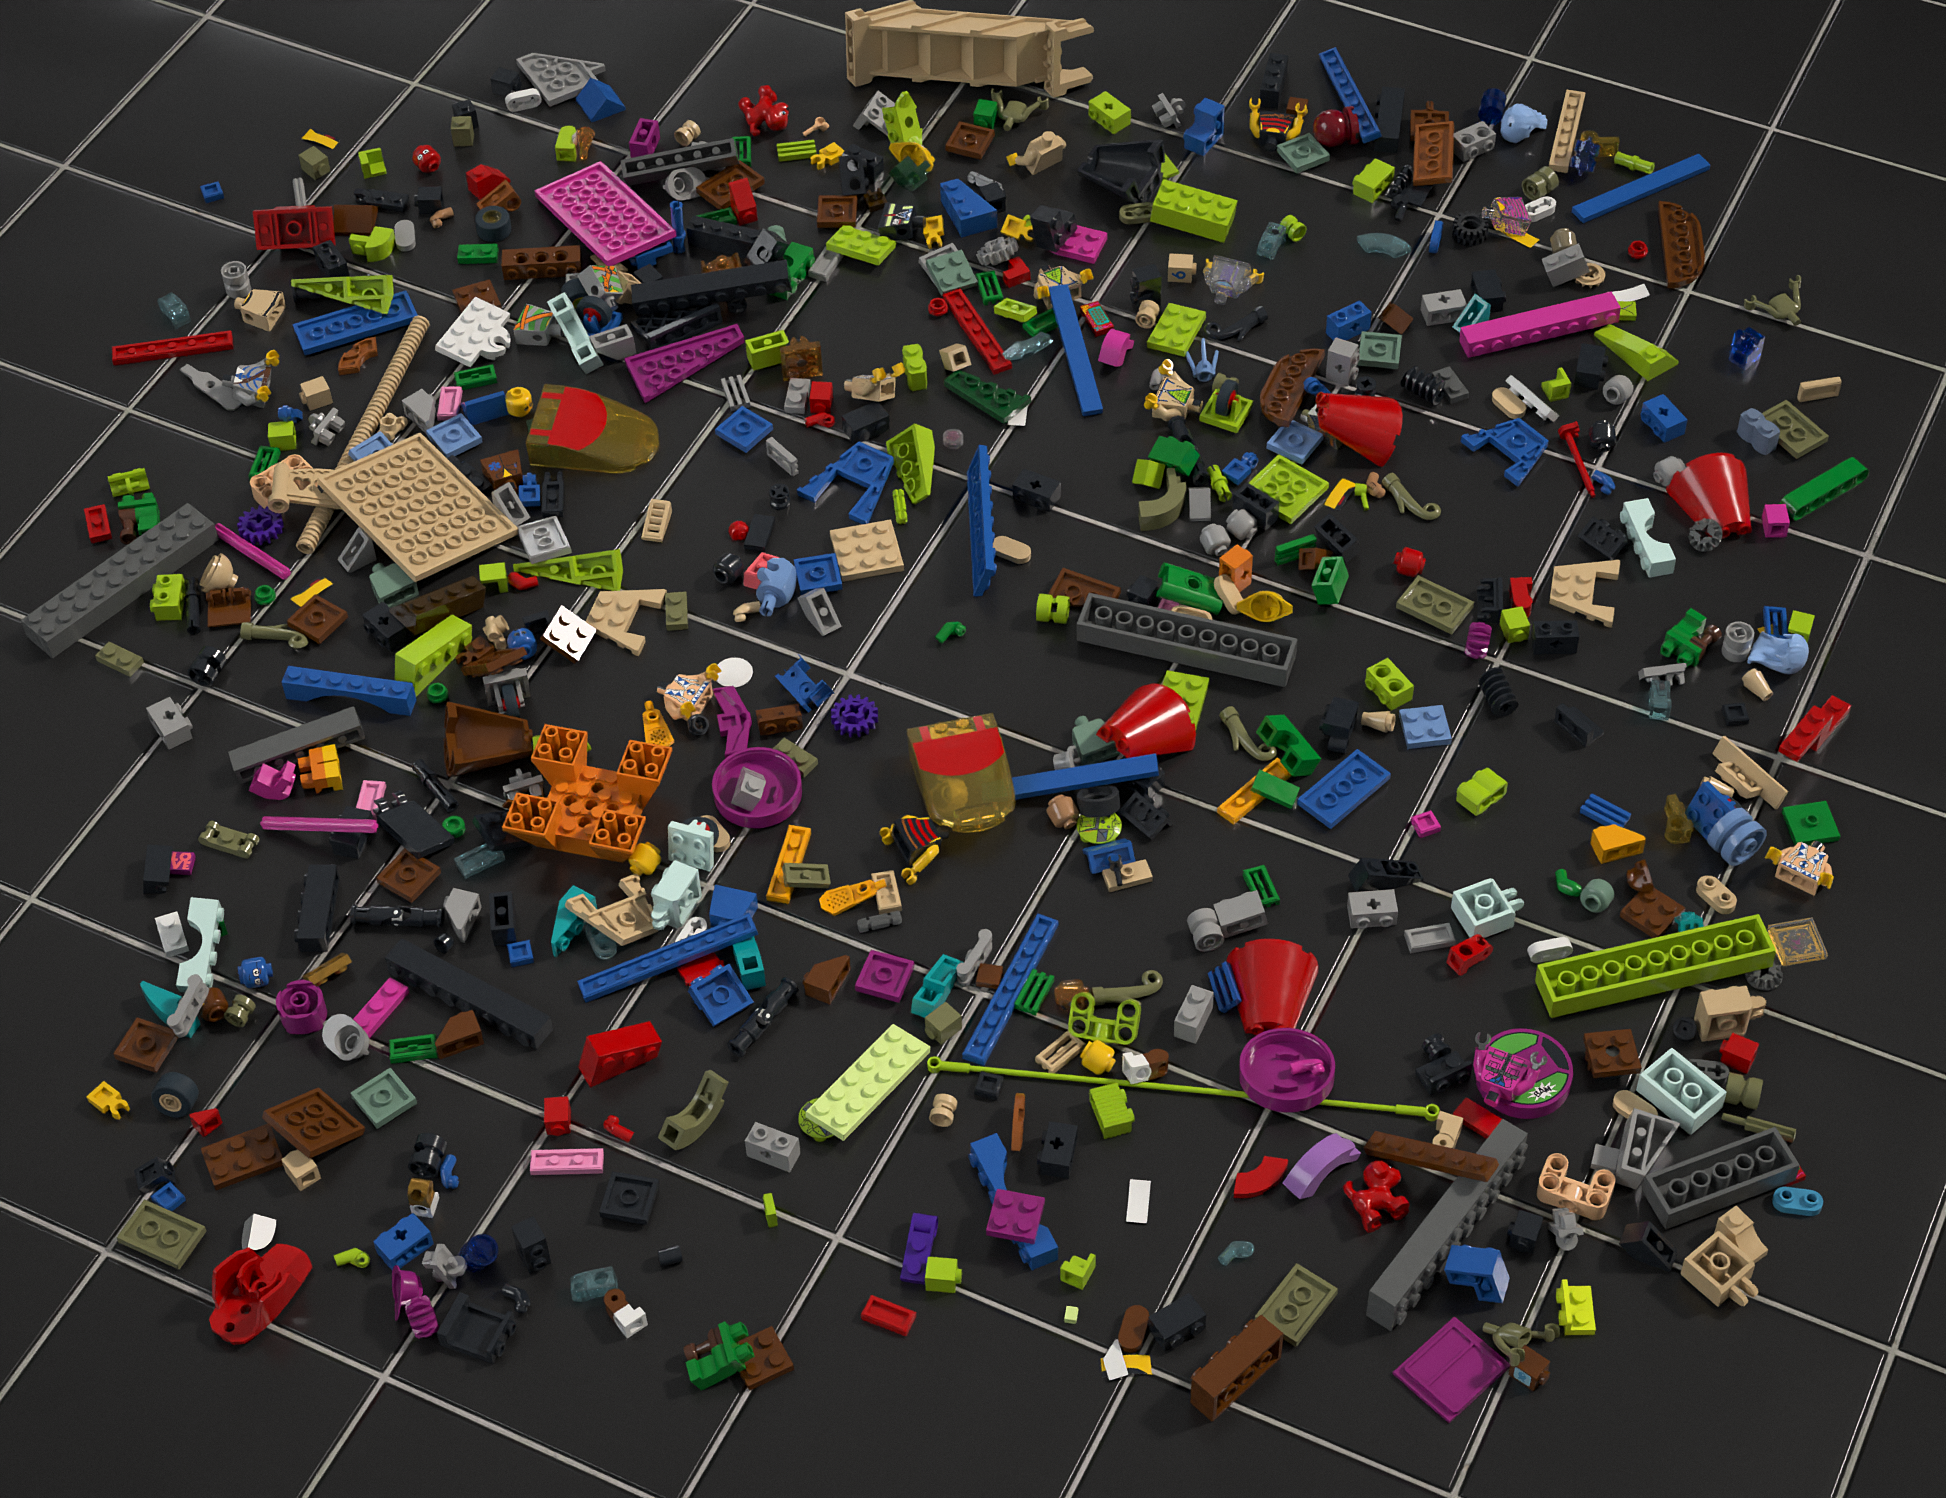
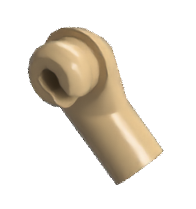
(745, 608)

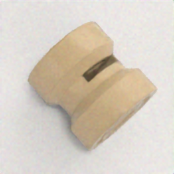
(689, 131)
(1147, 314)
(943, 1110)

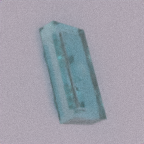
(478, 860)

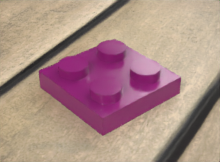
(884, 976)
(1015, 1216)

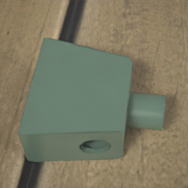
(392, 584)
(1089, 746)

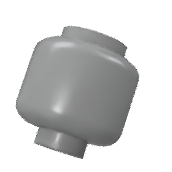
(1618, 389)
(1666, 469)
(1241, 524)
(1215, 539)

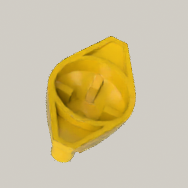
(914, 150)
(1265, 606)

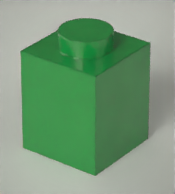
(985, 113)

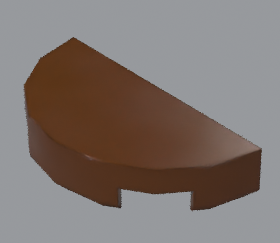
(1639, 877)

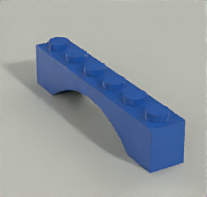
(390, 695)
(991, 1161)

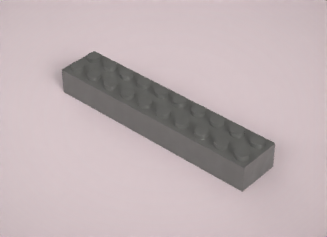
(119, 580)
(1187, 639)
(1444, 1226)

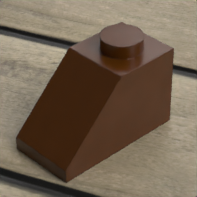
(826, 978)
(459, 1035)

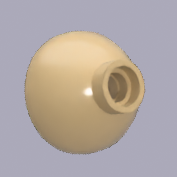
(218, 574)

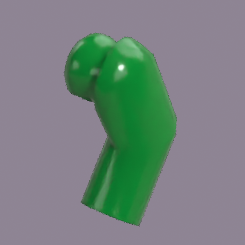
(950, 628)
(1565, 885)

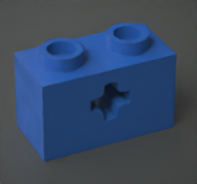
(1348, 321)
(1663, 418)
(403, 1242)

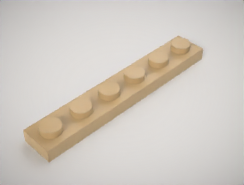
(1566, 131)

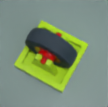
(1226, 408)

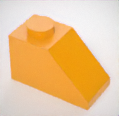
(1616, 843)

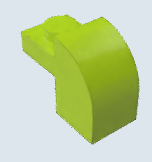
(375, 247)

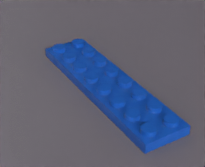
(981, 521)

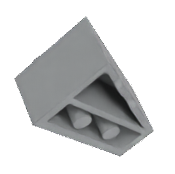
(1641, 1145)

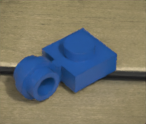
(1313, 386)
(289, 414)
(1238, 470)
(529, 492)

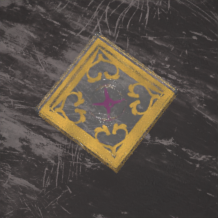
(1797, 941)

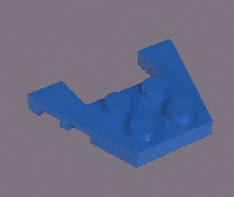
(1516, 441)

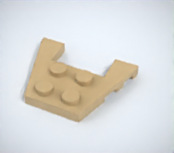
(1574, 588)
(615, 611)
(622, 920)

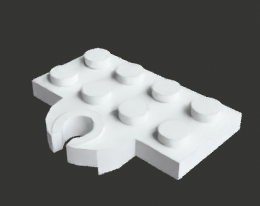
(476, 334)

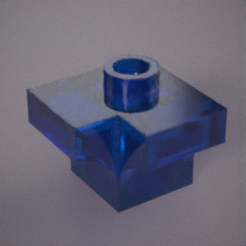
(1746, 347)

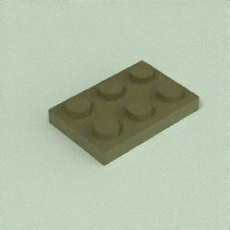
(1797, 432)
(1435, 604)
(161, 1234)
(1298, 1303)

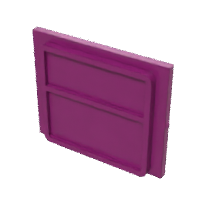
(1451, 1369)

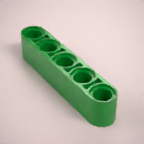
(1824, 488)

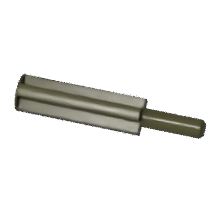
(1758, 1125)

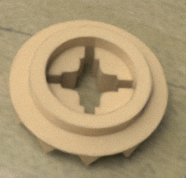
(1597, 274)

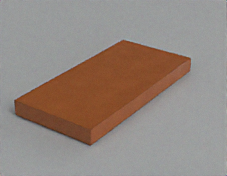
(1433, 153)

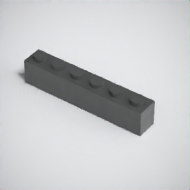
(661, 164)
(275, 751)

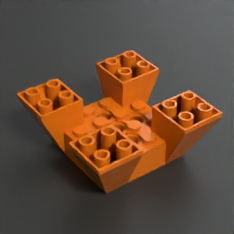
(587, 807)

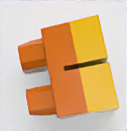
(324, 767)

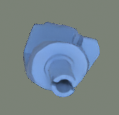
(776, 584)

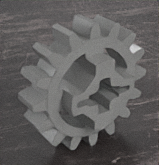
(997, 251)

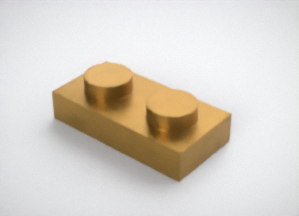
(334, 965)

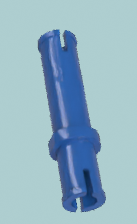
(677, 224)

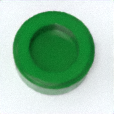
(454, 825)

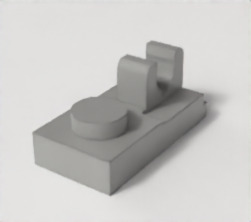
(1667, 671)

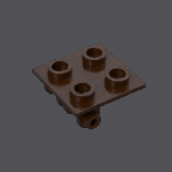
(229, 607)

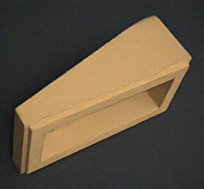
(657, 508)

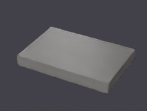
(544, 539)

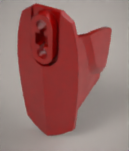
(256, 1286)

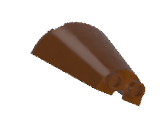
(482, 739)

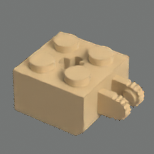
(1726, 1012)
(1720, 1270)

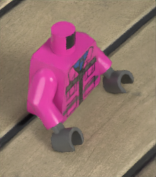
(1503, 1073)

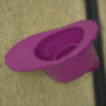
(404, 1287)

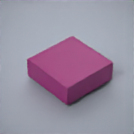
(1425, 824)

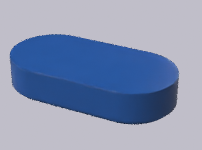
(1436, 236)

